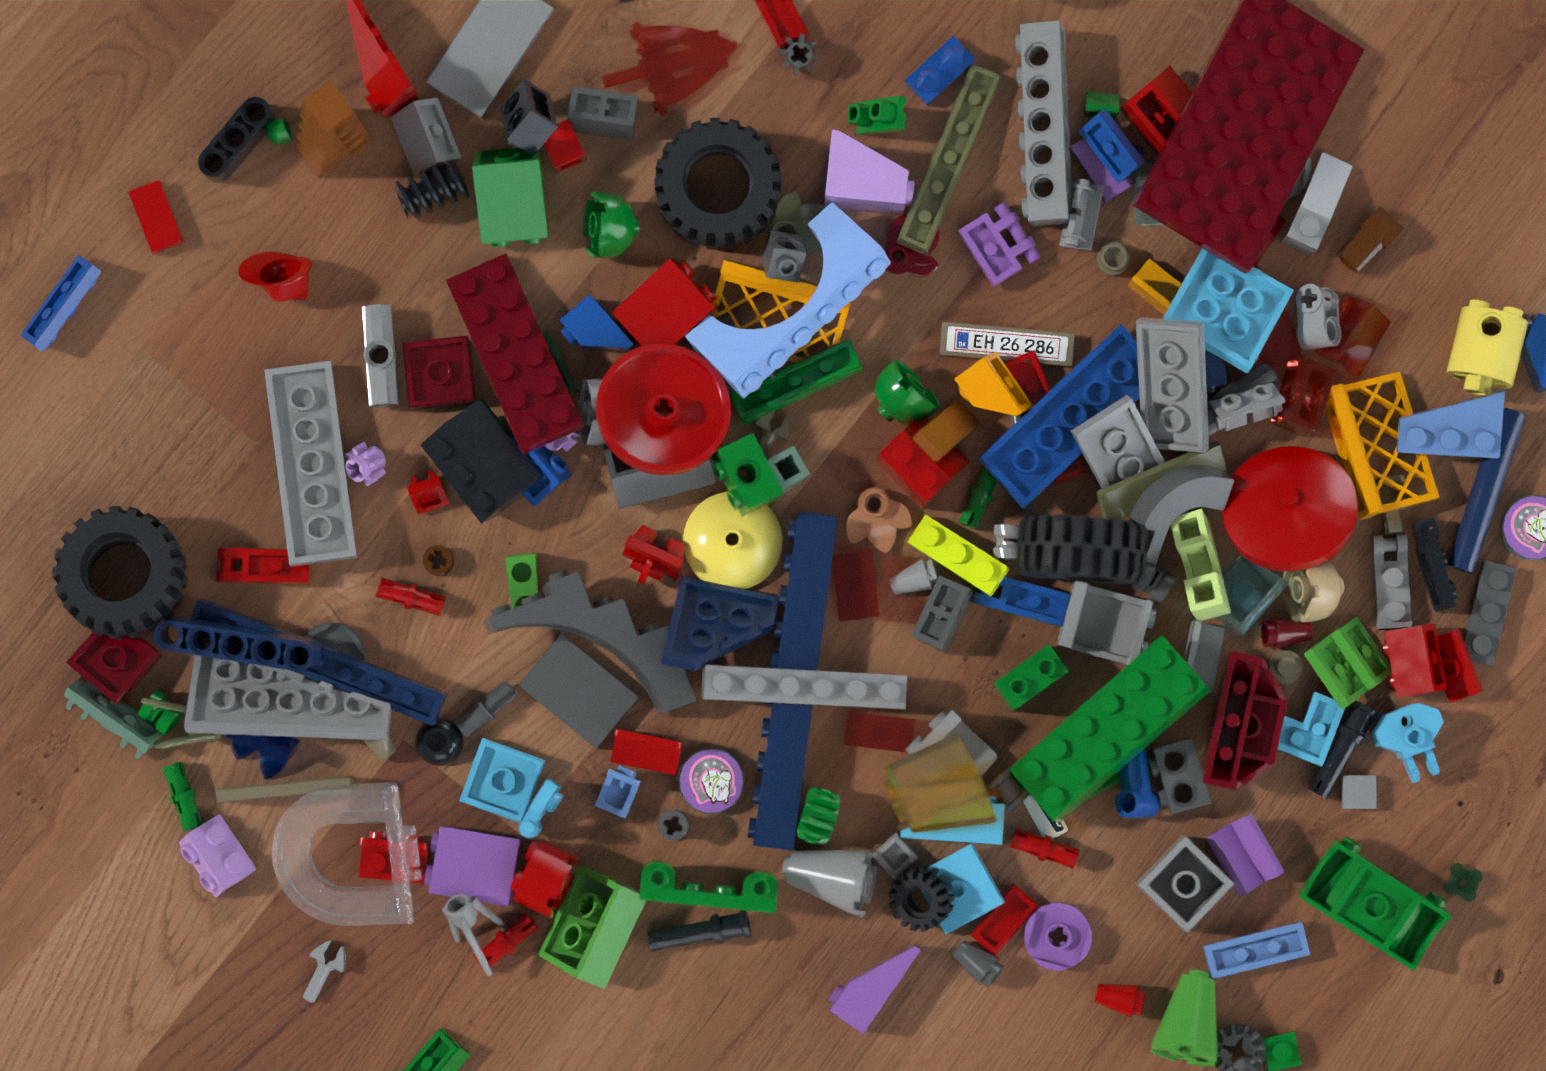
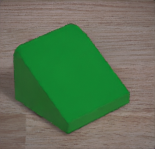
(1097, 102)

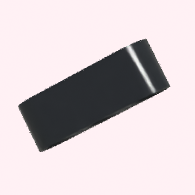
(234, 156)

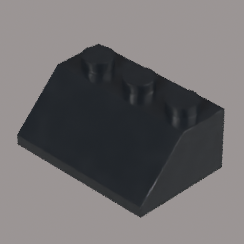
(481, 461)

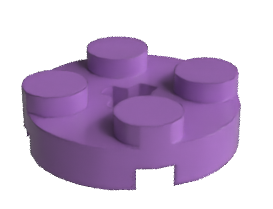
(1067, 953)

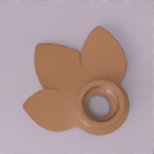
(877, 525)

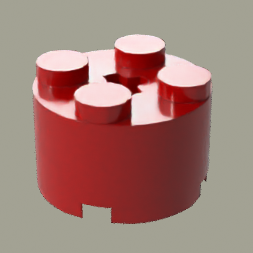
(544, 877)

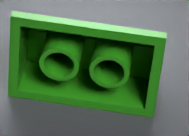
(592, 926)

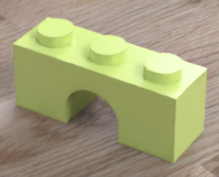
(1201, 563)

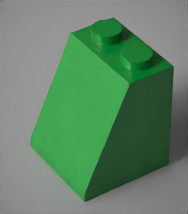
(510, 196)

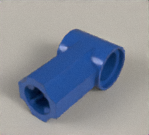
(1136, 796)

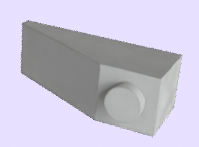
(1317, 204)

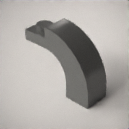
(1175, 494)

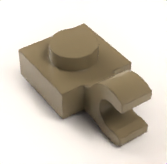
(1391, 519)

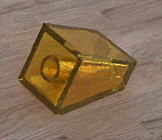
(938, 788)

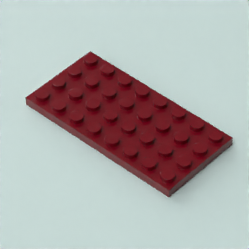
(1248, 129)

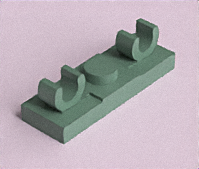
(118, 719)

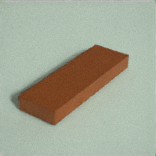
(946, 430)

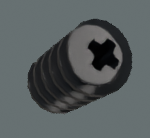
(431, 190)

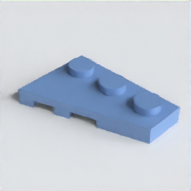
(1459, 429)

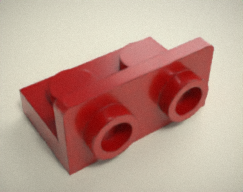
(376, 858)

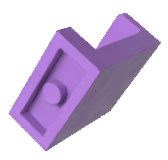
(473, 865)

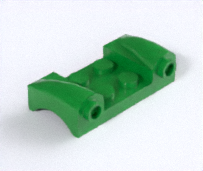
(660, 885)
(1374, 903)

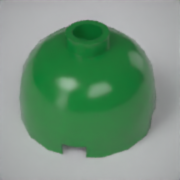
(609, 224)
(903, 395)

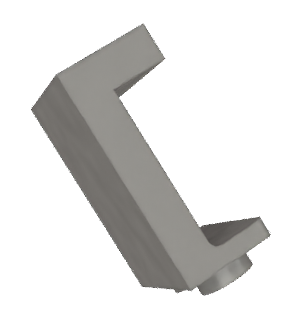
(1105, 623)

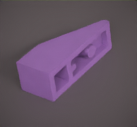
(866, 993)

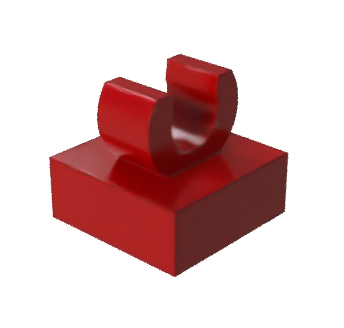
(427, 494)

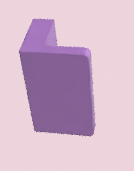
(1244, 854)

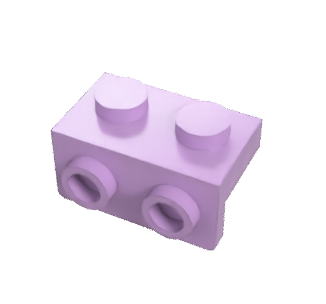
(216, 856)

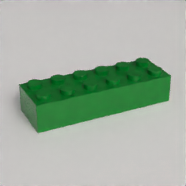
(1109, 729)

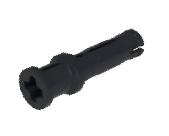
(1351, 736)
(716, 929)

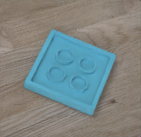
(1235, 308)

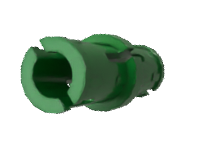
(978, 499)
(182, 796)

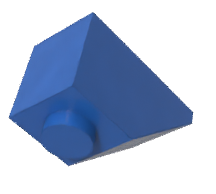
(593, 328)
(1534, 351)

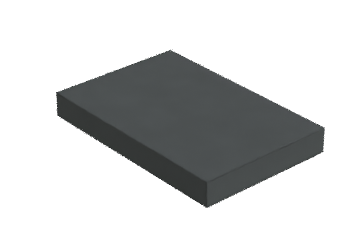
(579, 691)

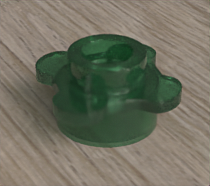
(1472, 881)

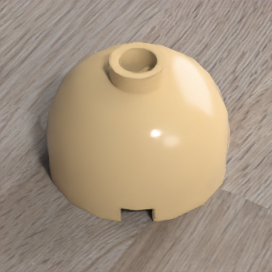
(1313, 592)

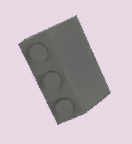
(637, 487)

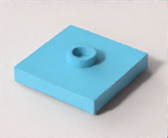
(502, 780)
(971, 884)

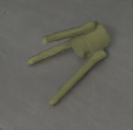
(191, 738)

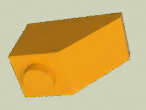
(992, 387)

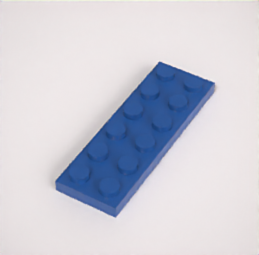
(1042, 439)

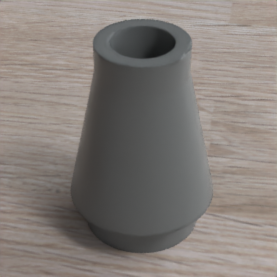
(978, 963)

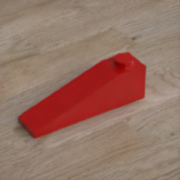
(380, 70)

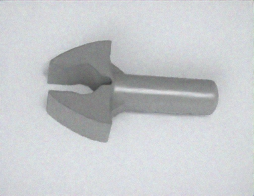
(323, 969)

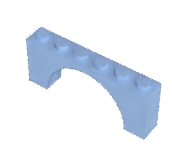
(751, 355)

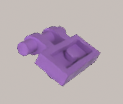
(990, 248)

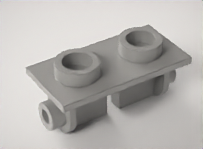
(1082, 223)
(1261, 402)

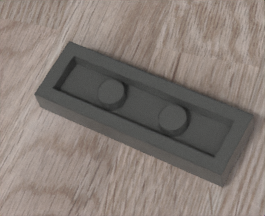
(1488, 611)

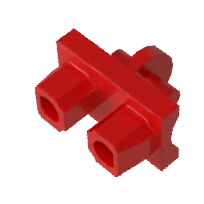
(652, 560)

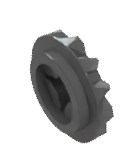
(1252, 1045)

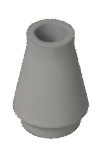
(915, 578)

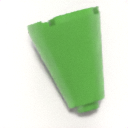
(1189, 1022)

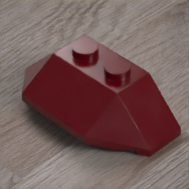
(1244, 723)

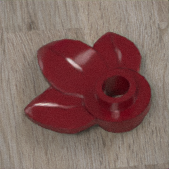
(913, 261)

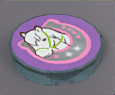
(1525, 527)
(711, 781)

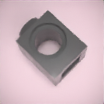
(783, 256)

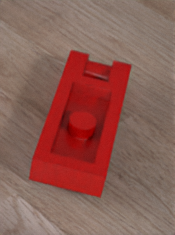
(260, 567)

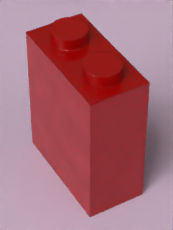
(666, 305)

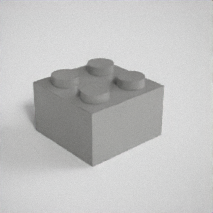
(1184, 883)

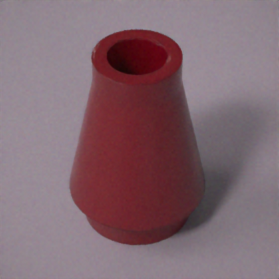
(1284, 632)

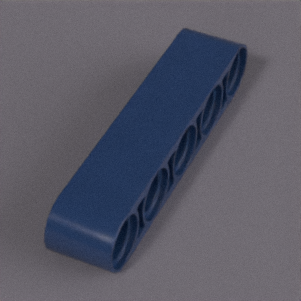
(222, 646)

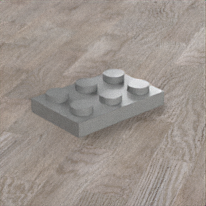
(1117, 443)

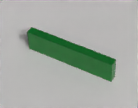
(799, 381)

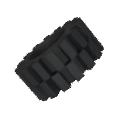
(907, 908)

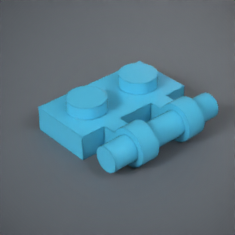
(546, 800)

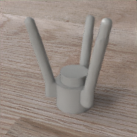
(463, 914)

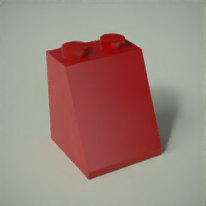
(915, 469)

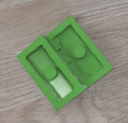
(1348, 662)

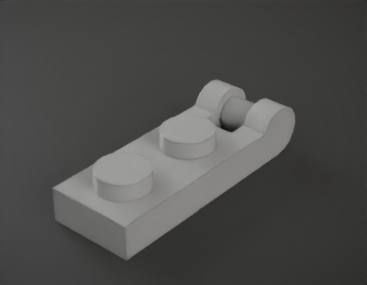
(1391, 582)

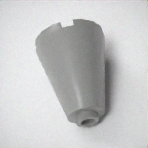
(834, 876)

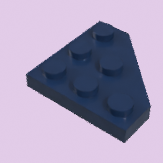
(715, 621)

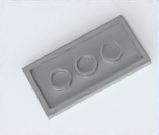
(488, 51)
(1173, 383)

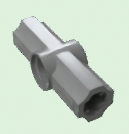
(383, 376)

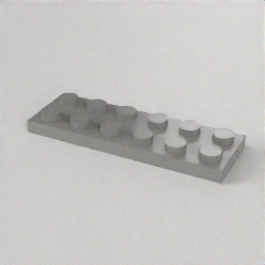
(310, 463)

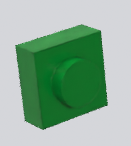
(1281, 1051)

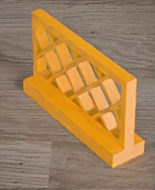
(756, 279)
(1353, 454)

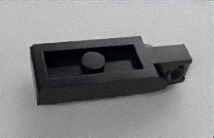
(1433, 565)

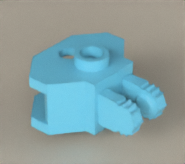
(1414, 738)

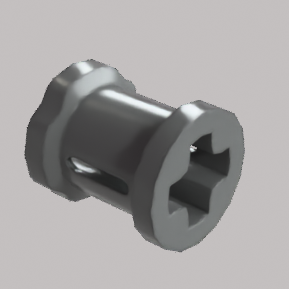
(1009, 788)
(663, 829)

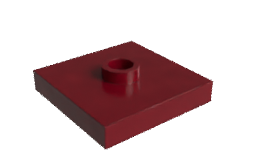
(439, 372)
(114, 664)

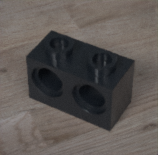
(528, 118)

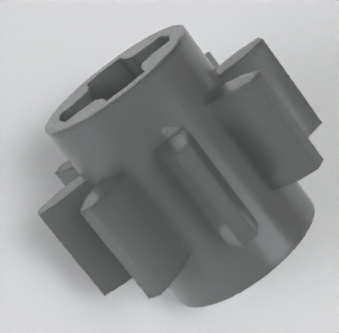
(807, 56)

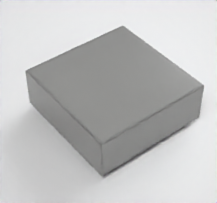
(1358, 792)
(895, 856)

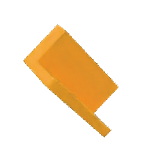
(1155, 285)

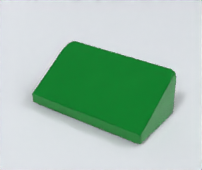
(439, 1054)

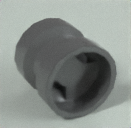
(1160, 585)

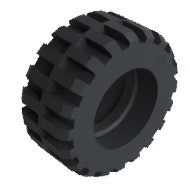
(710, 140)
(94, 538)
(1082, 549)

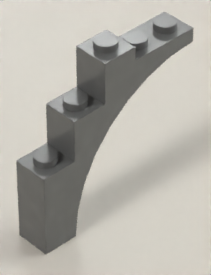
(609, 626)

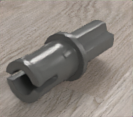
(485, 709)

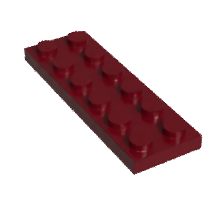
(514, 354)

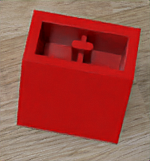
(1157, 107)

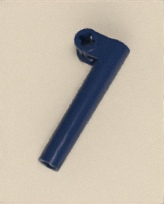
(1485, 495)

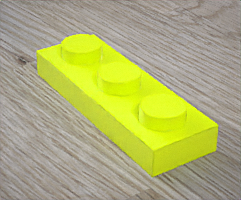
(958, 555)

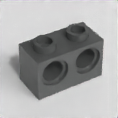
(1187, 773)

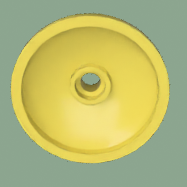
(736, 565)

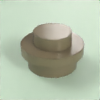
(1113, 258)
(1286, 666)

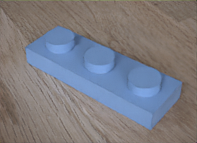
(1256, 950)

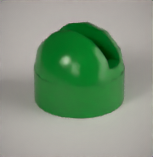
(279, 131)

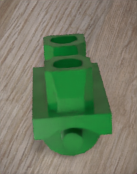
(878, 115)

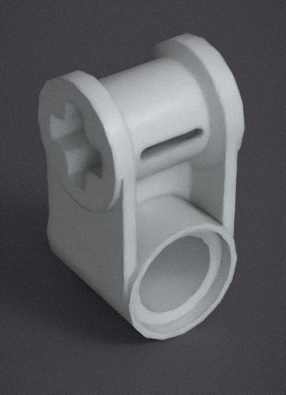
(1319, 320)

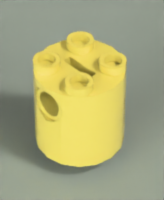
(1484, 359)

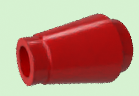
(1121, 998)

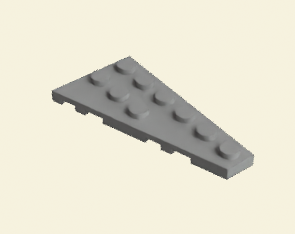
(277, 702)

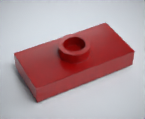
(1458, 667)

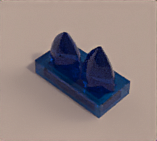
(274, 750)

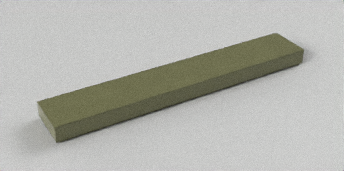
(949, 159)

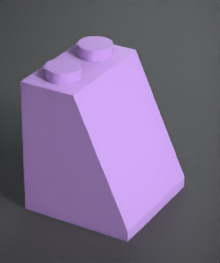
(865, 179)

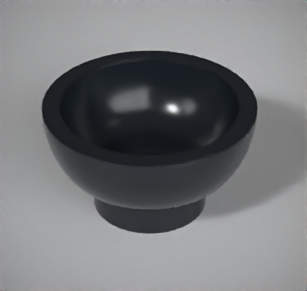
(439, 743)

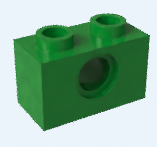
(747, 456)
(1030, 677)

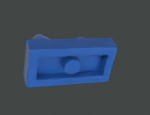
(940, 70)
(1112, 146)

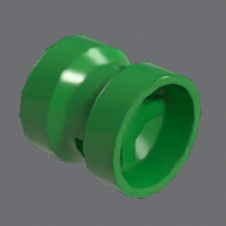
(163, 719)

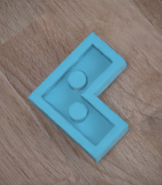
(1314, 735)

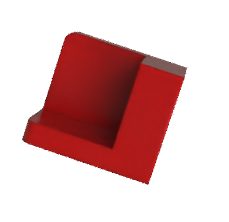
(564, 147)

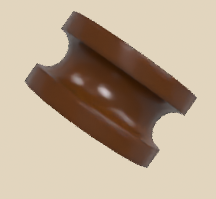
(429, 566)

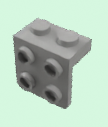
(951, 724)

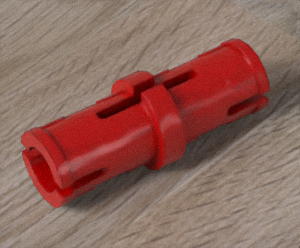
(410, 596)
(1044, 848)
(508, 939)

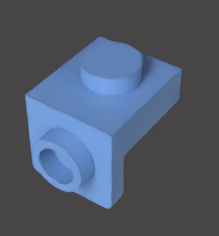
(618, 791)

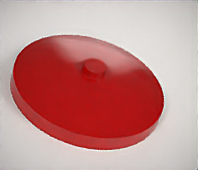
(663, 409)
(1290, 508)

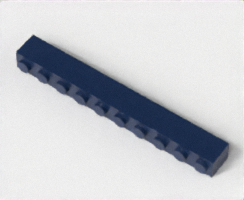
(799, 650)

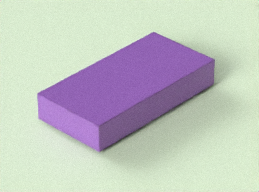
(1098, 172)

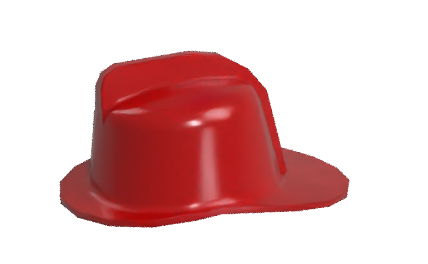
(279, 274)

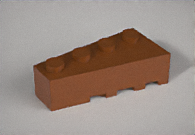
(329, 130)

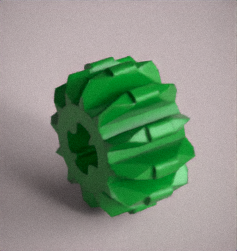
(818, 816)

